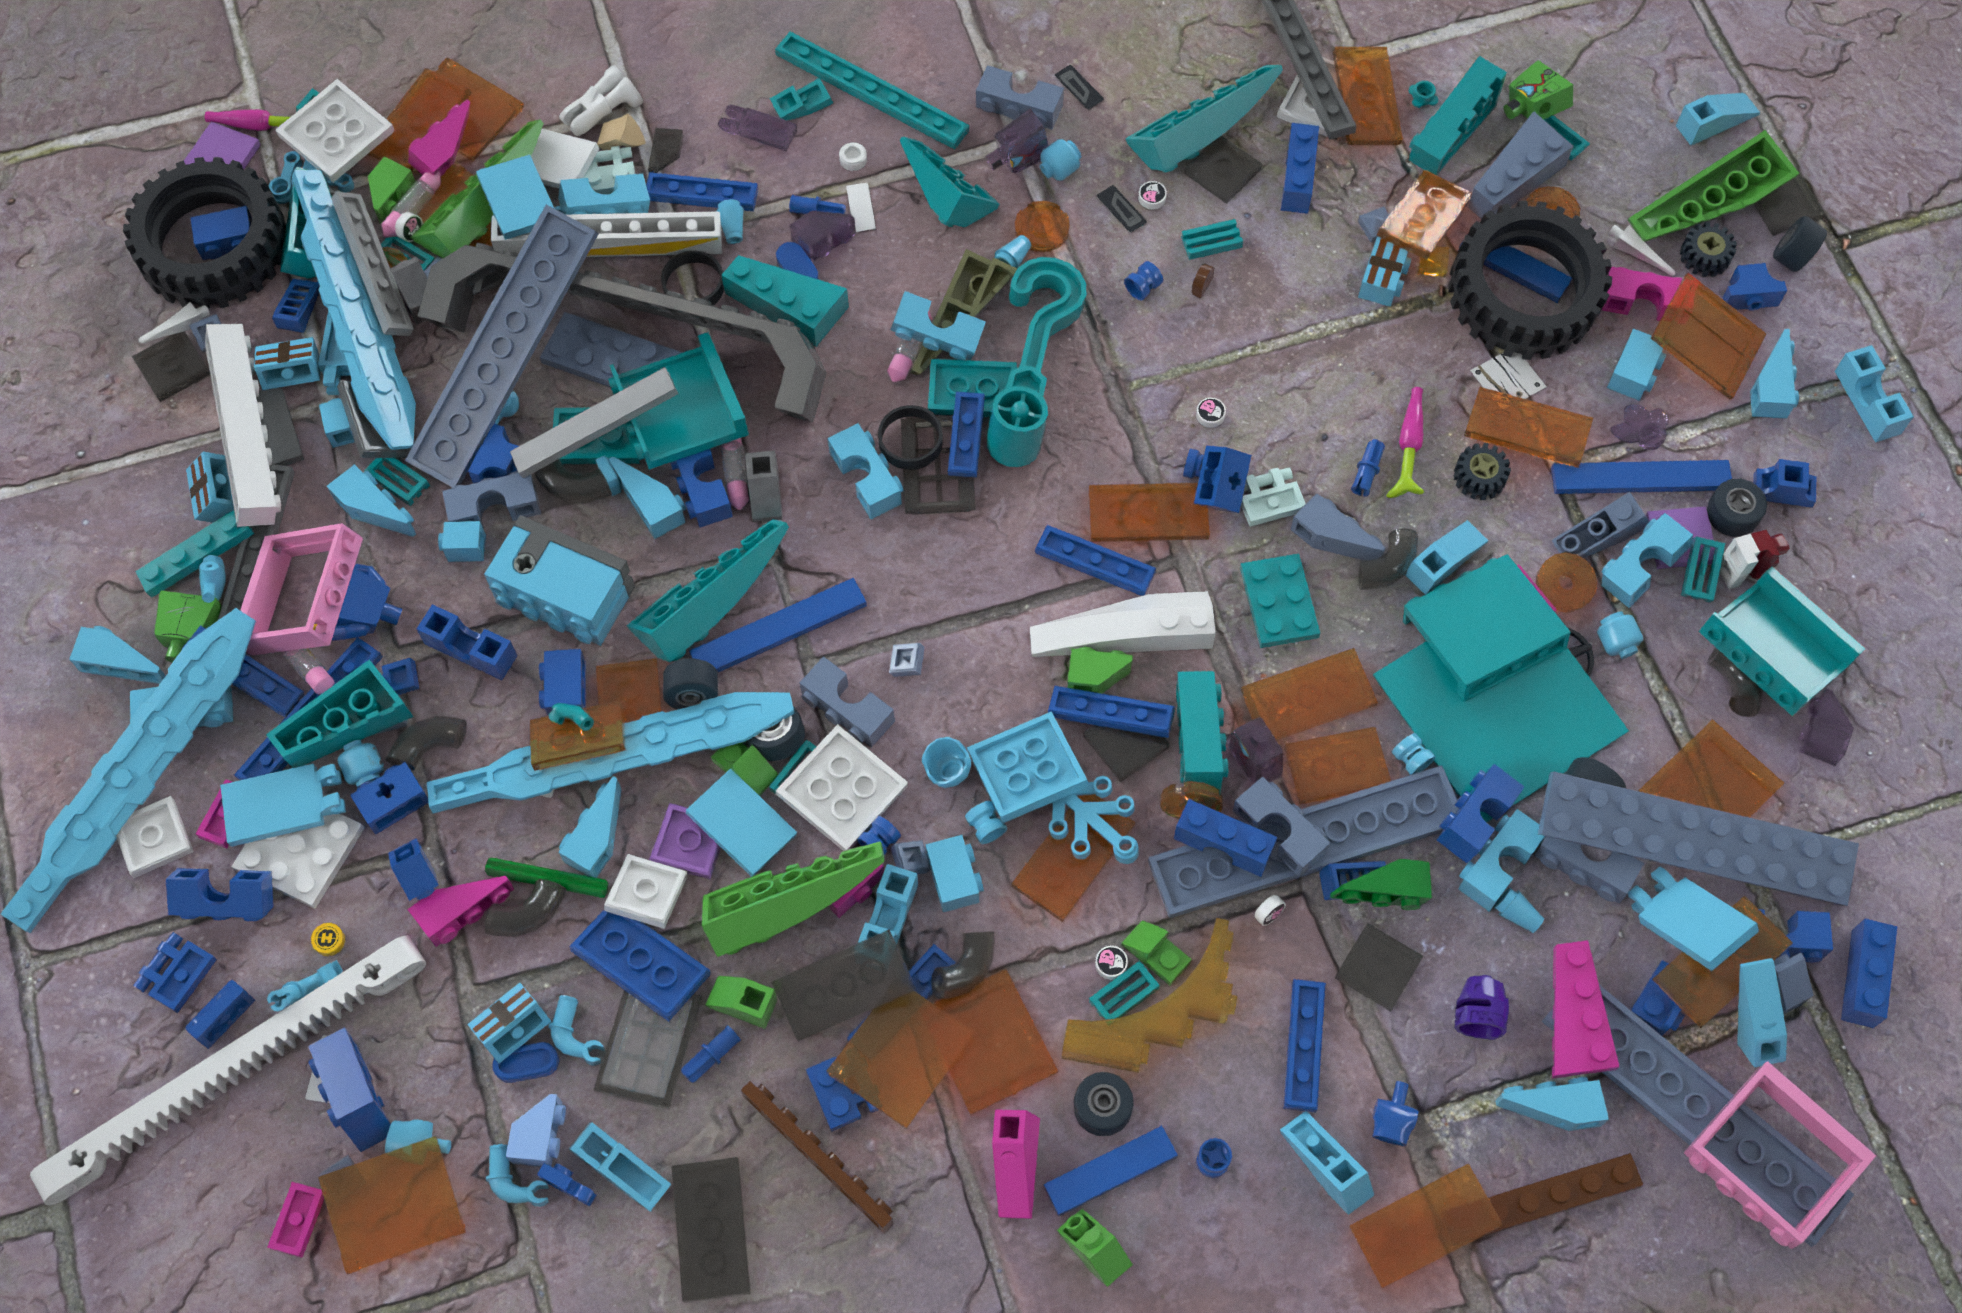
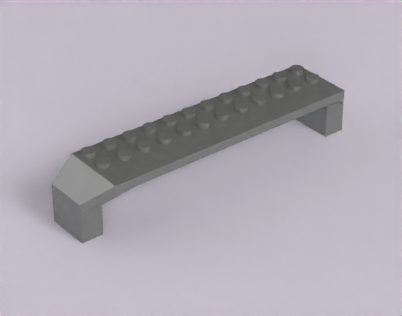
(480, 268)

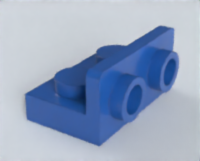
(1657, 1007)
(219, 1014)

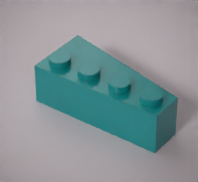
(1458, 116)

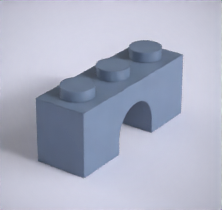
(996, 96)
(469, 502)
(864, 719)
(1266, 805)
(1609, 877)

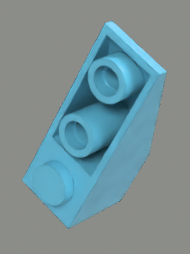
(1714, 115)
(1774, 389)
(364, 502)
(1445, 556)
(593, 839)
(1760, 1014)
(1566, 1106)

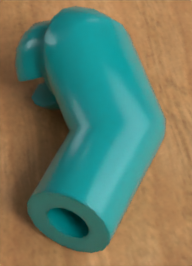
(575, 713)

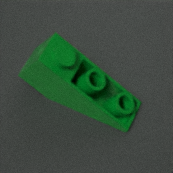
(1397, 883)

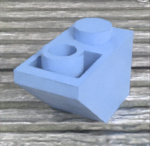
(535, 1133)

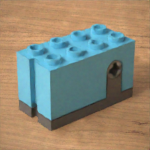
(559, 581)

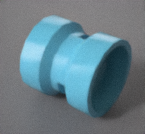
(1413, 754)
(986, 823)

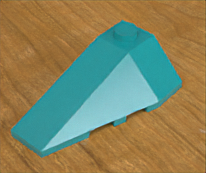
(944, 187)
(294, 257)

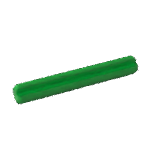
(530, 873)

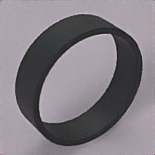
(694, 257)
(910, 411)

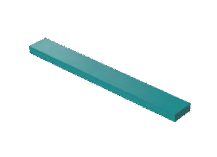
(872, 90)

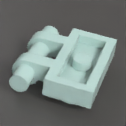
(603, 177)
(1271, 503)

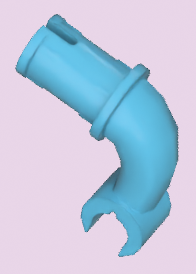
(295, 990)
(562, 1030)
(502, 1184)

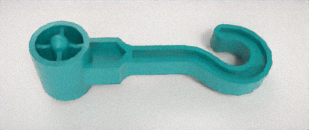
(1020, 409)

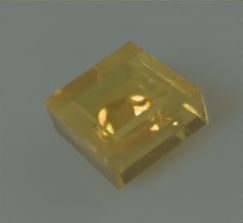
(1436, 264)

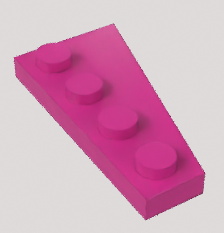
(1581, 1026)

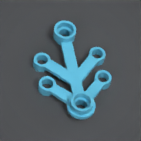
(285, 182)
(1089, 814)

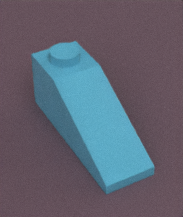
(650, 498)
(106, 654)
(1329, 1162)

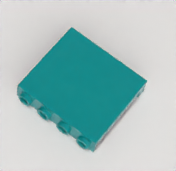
(693, 420)
(1487, 625)
(1782, 641)

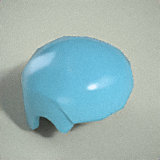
(946, 762)

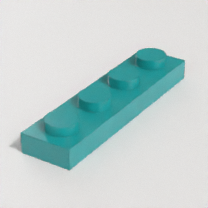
(189, 554)

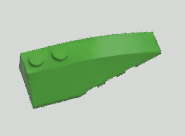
(1719, 189)
(468, 213)
(772, 903)

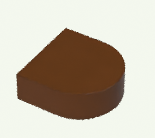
(1202, 279)

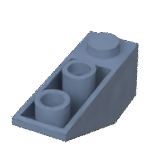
(1604, 528)
(1330, 530)

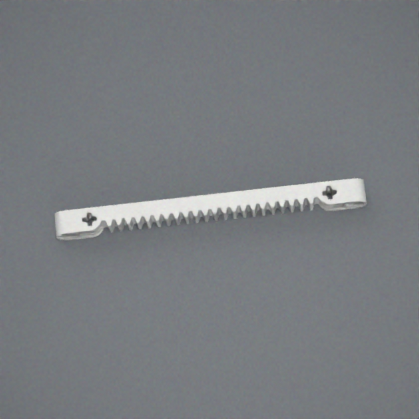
(63, 1173)

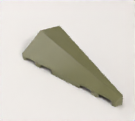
(970, 290)

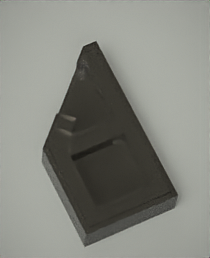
(665, 148)

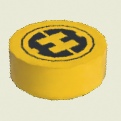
(328, 939)

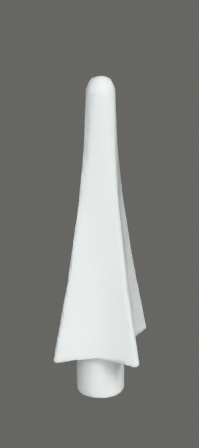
(1631, 243)
(177, 323)

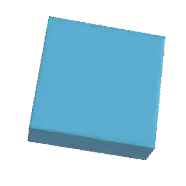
(609, 474)

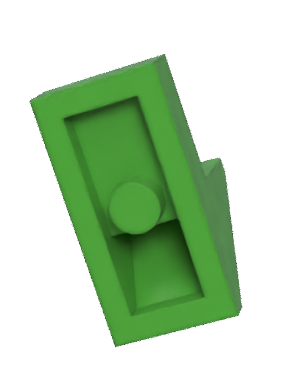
(747, 764)
(1154, 950)

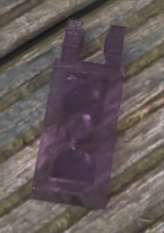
(758, 127)

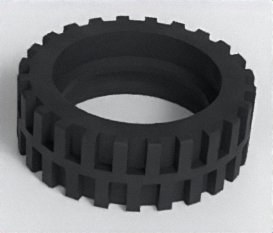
(188, 189)
(1551, 233)

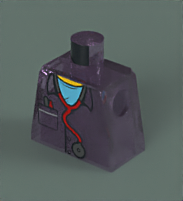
(1019, 143)
(1254, 748)

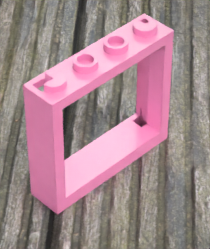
(270, 575)
(1811, 1117)

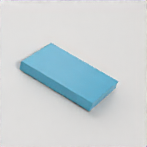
(514, 195)
(741, 822)

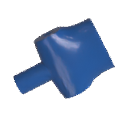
(1393, 1118)

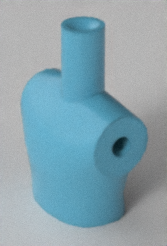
(212, 578)
(410, 1132)

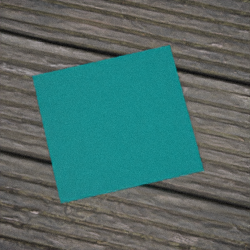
(1521, 725)

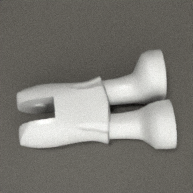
(593, 106)

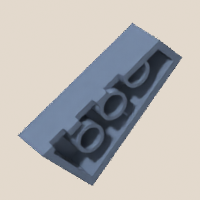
(1522, 166)

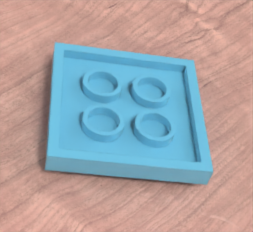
(1027, 767)

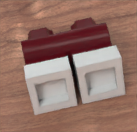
(1751, 556)

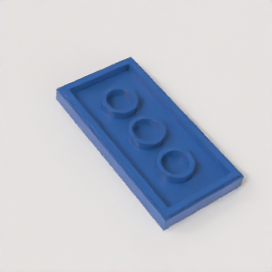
(641, 962)

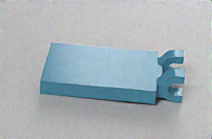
(279, 803)
(1692, 919)

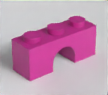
(1633, 285)

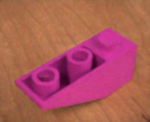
(441, 143)
(456, 906)
(1015, 1161)

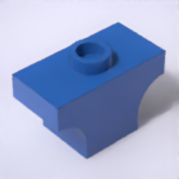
(1754, 288)
(493, 456)
(1787, 483)

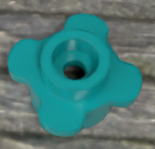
(1423, 88)

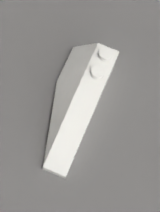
(1132, 625)

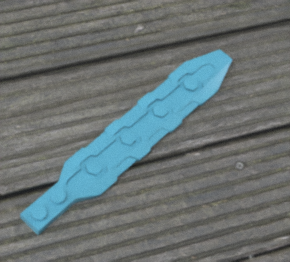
(369, 353)
(649, 741)
(133, 765)

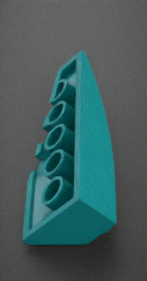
(1185, 133)
(690, 611)

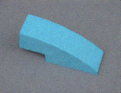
(619, 1166)

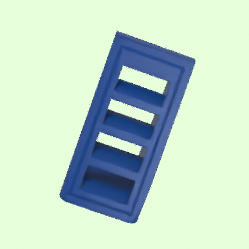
(299, 321)
(1334, 874)

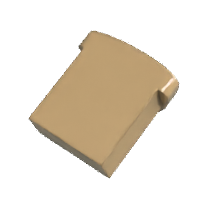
(621, 132)

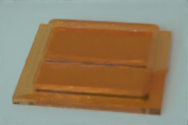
(1708, 336)
(1715, 774)
(1005, 1048)

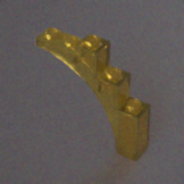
(1121, 1040)

